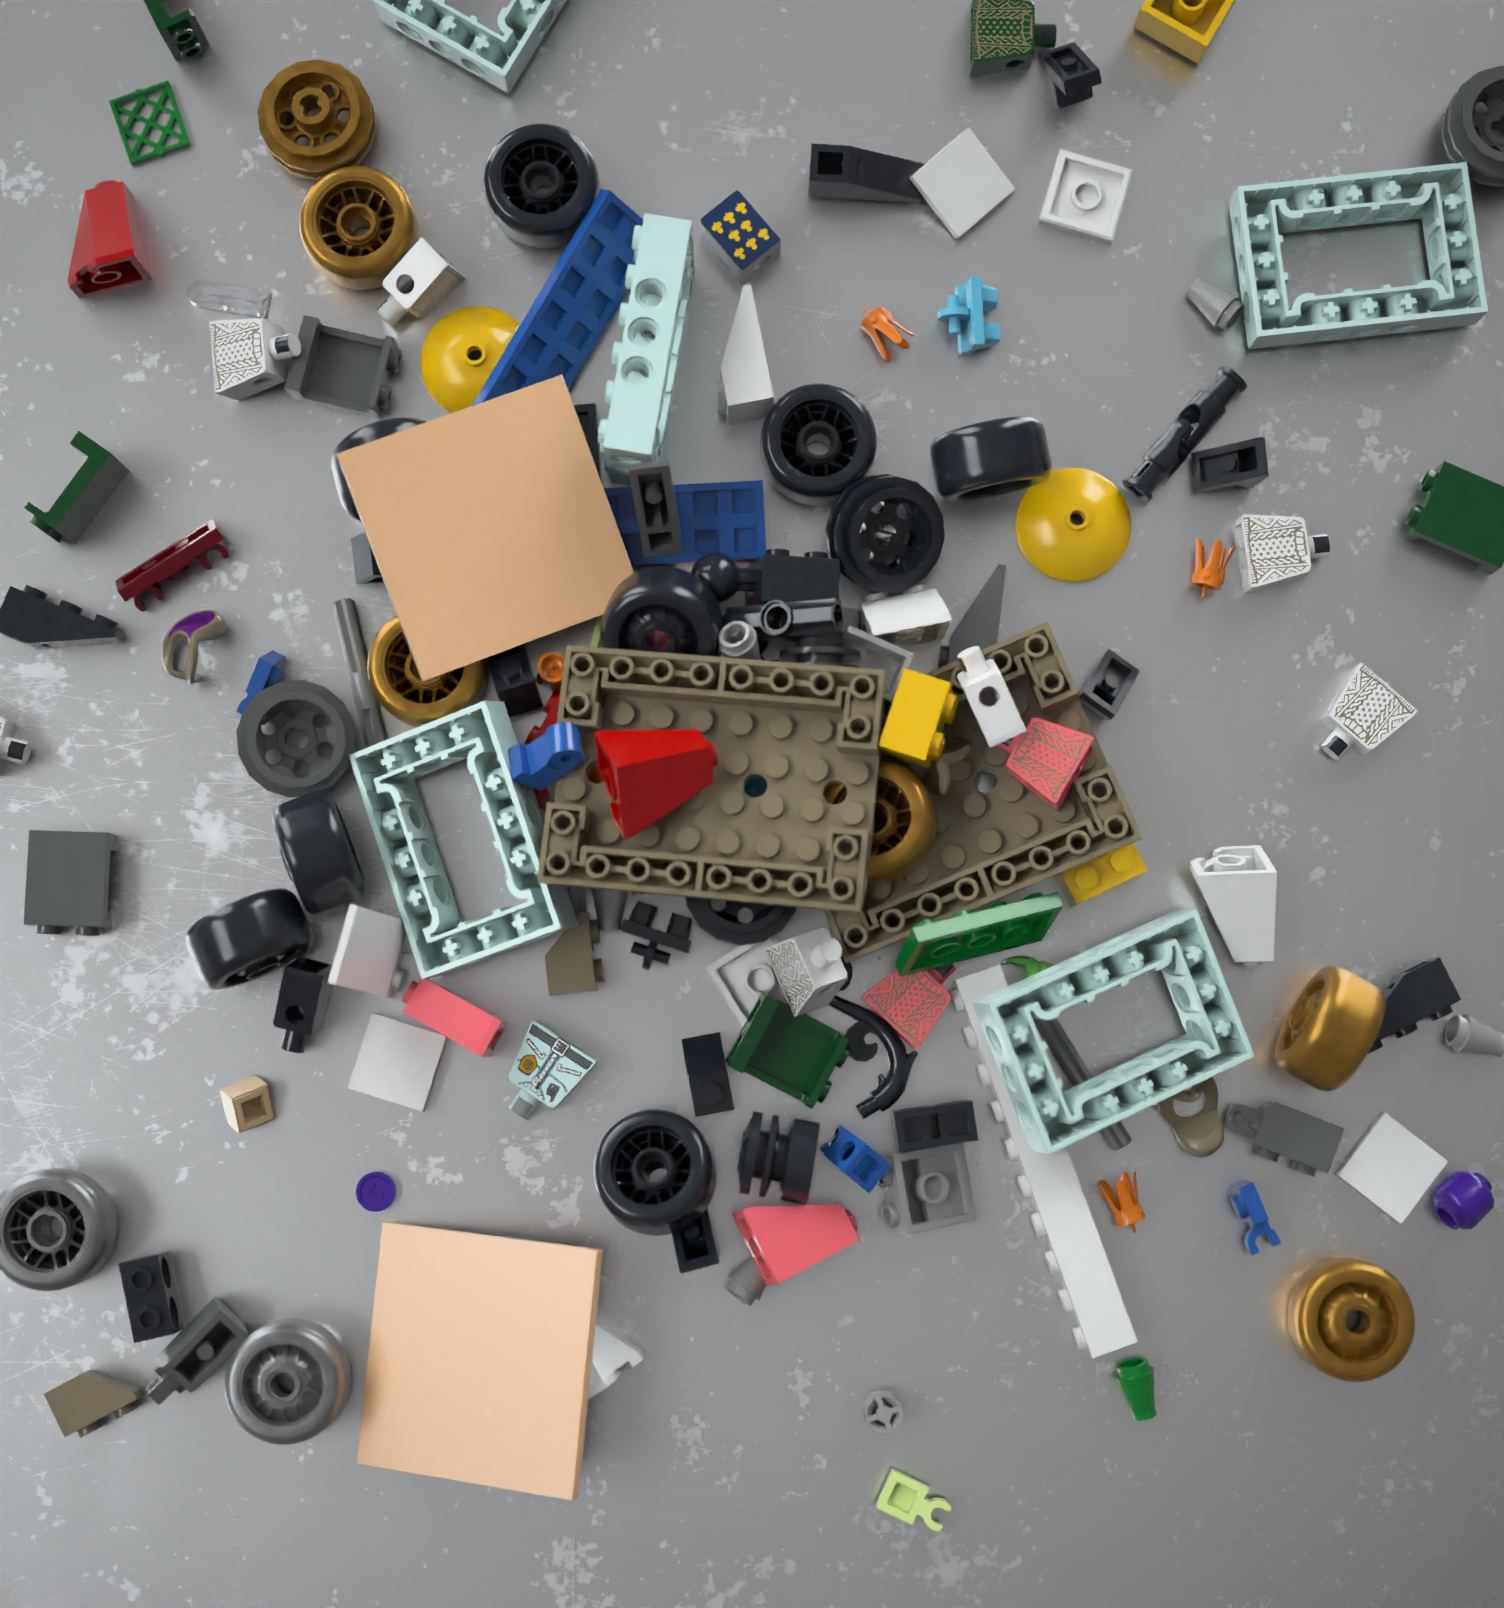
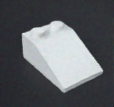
(745, 380)
(905, 619)
(370, 953)

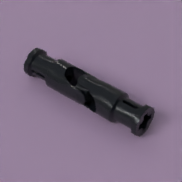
(1181, 438)

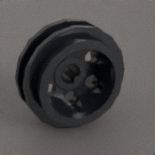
(854, 526)
(726, 926)

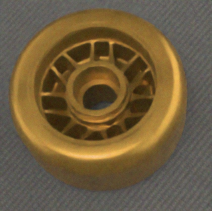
(352, 200)
(400, 688)
(909, 826)
(1330, 1028)
(1319, 1315)

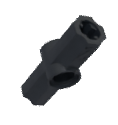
(803, 620)

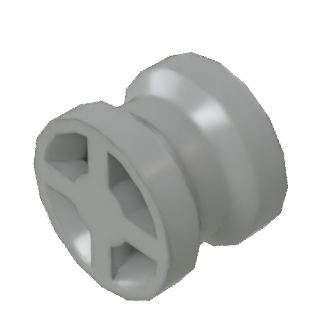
(885, 1419)

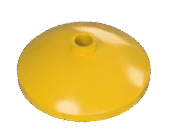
(444, 359)
(1070, 550)

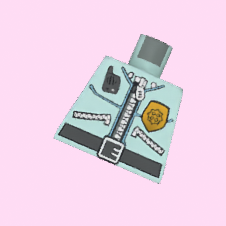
(546, 1070)

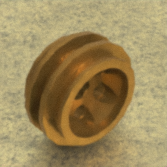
(298, 92)

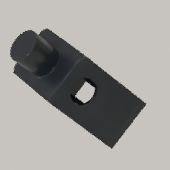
(307, 987)

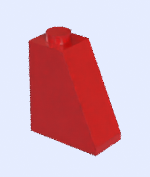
(108, 242)
(652, 772)

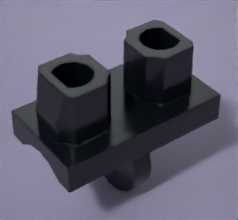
(640, 925)

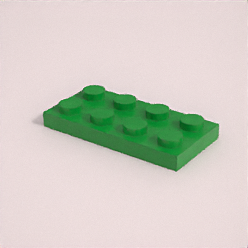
(978, 933)

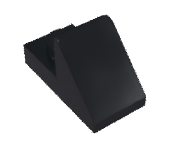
(1069, 74)
(1230, 465)
(1108, 685)
(707, 1074)
(696, 1245)

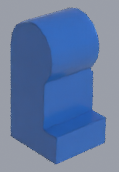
(547, 757)
(855, 1159)

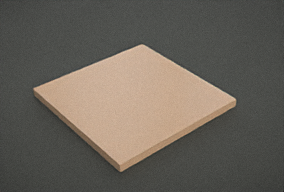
(488, 526)
(480, 1359)

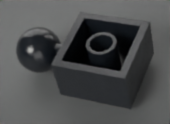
(771, 577)

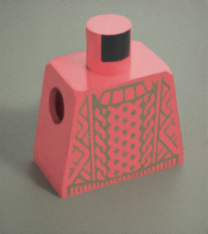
(1048, 759)
(911, 1001)

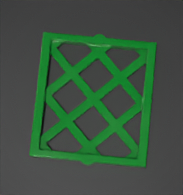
(140, 96)

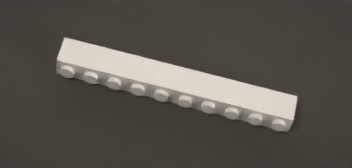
(1056, 1195)

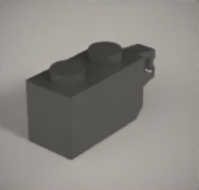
(1287, 1133)
(197, 1351)

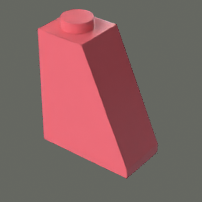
(454, 1016)
(794, 1236)

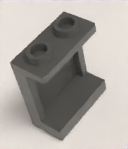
(343, 369)
(68, 881)

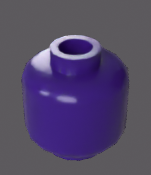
(1463, 1200)

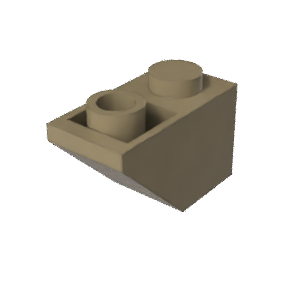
(572, 960)
(90, 1397)

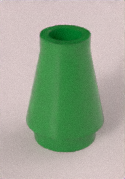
(1137, 1385)

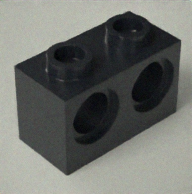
(934, 1125)
(151, 1297)

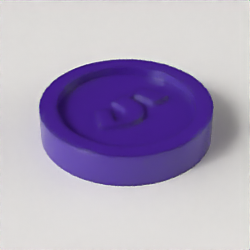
(376, 1191)

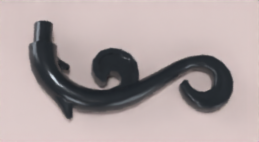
(900, 1063)

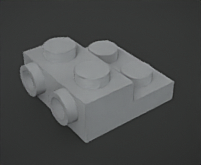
(927, 1189)

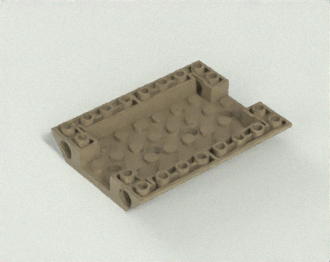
(767, 721)
(1002, 837)

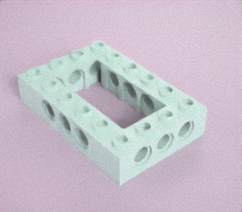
(467, 42)
(1434, 193)
(657, 304)
(411, 855)
(1199, 991)

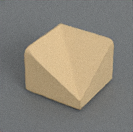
(247, 1104)

